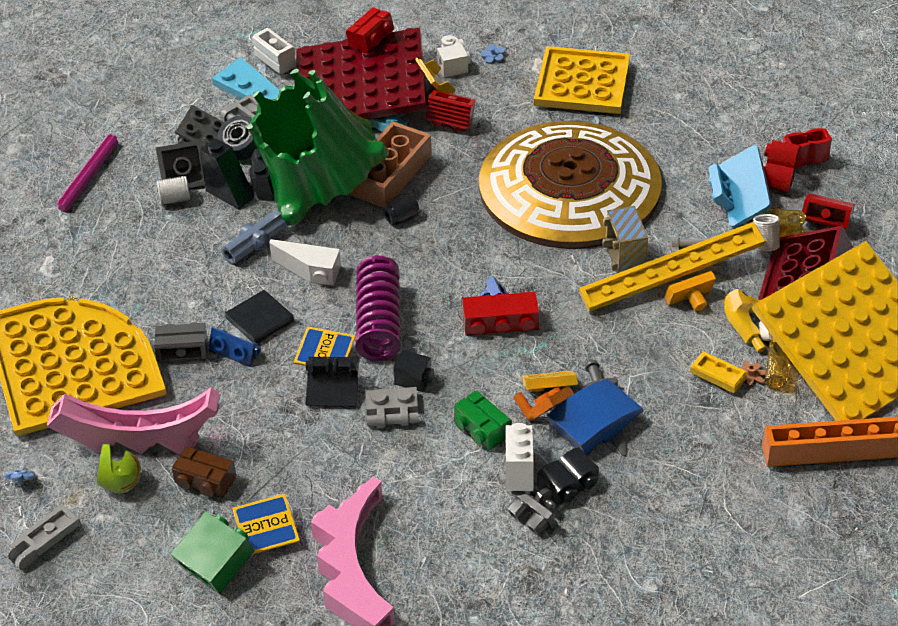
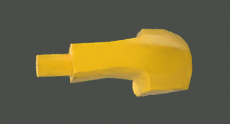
(737, 310)

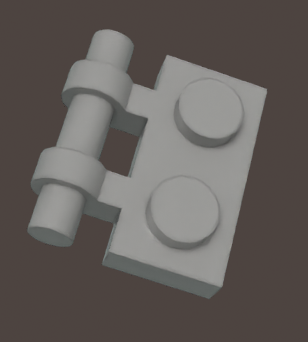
(392, 406)

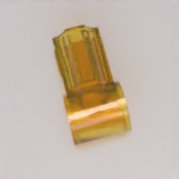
(777, 367)

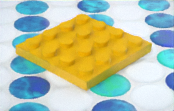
(582, 80)

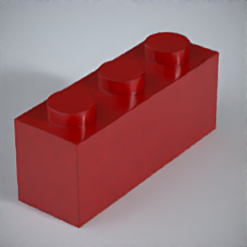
(500, 313)

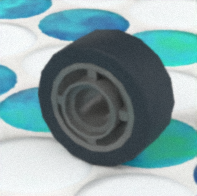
(235, 133)

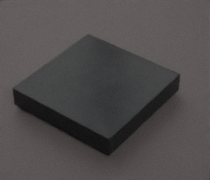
(259, 316)

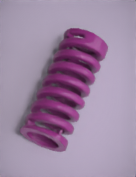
(377, 287)

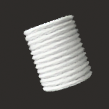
(173, 190)
(769, 229)

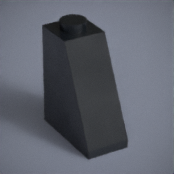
(224, 174)

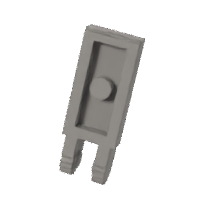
(42, 536)

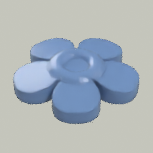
(493, 54)
(19, 475)

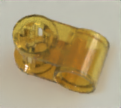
(787, 222)

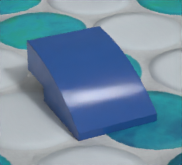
(594, 415)

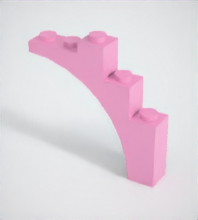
(137, 430)
(339, 530)

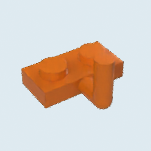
(544, 403)

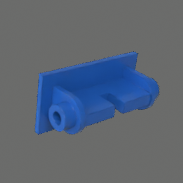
(233, 346)

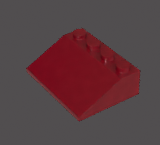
(801, 255)

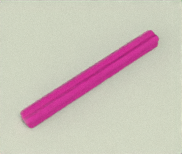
(87, 172)

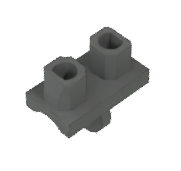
(541, 516)

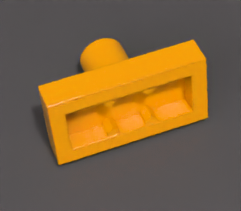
(691, 290)

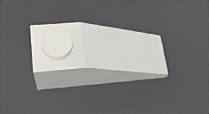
(308, 261)

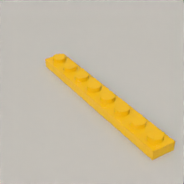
(671, 266)

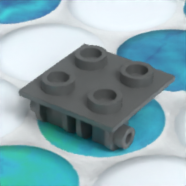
(198, 126)

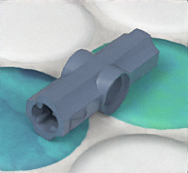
(253, 237)

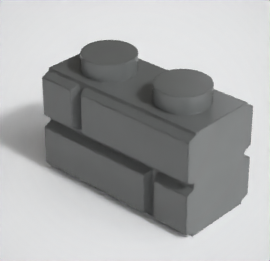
(181, 342)

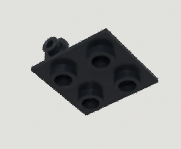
(332, 381)

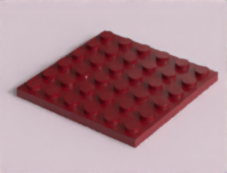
(375, 82)

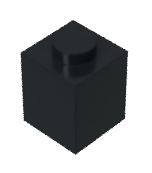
(413, 370)

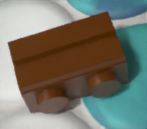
(204, 472)

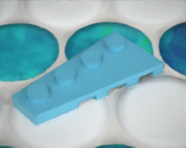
(242, 79)

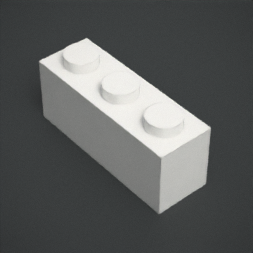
(519, 457)

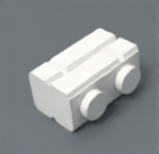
(274, 51)

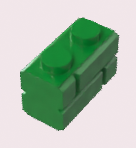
(481, 420)

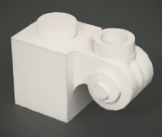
(453, 57)

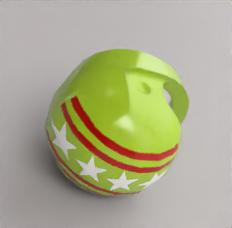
(118, 475)

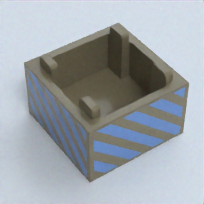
(625, 238)

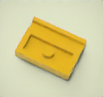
(539, 382)

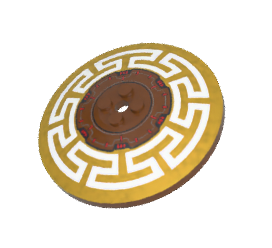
(541, 200)

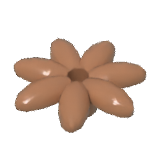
(754, 373)

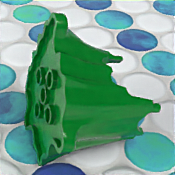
(312, 145)

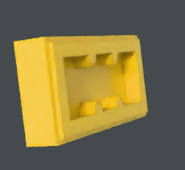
(718, 372)

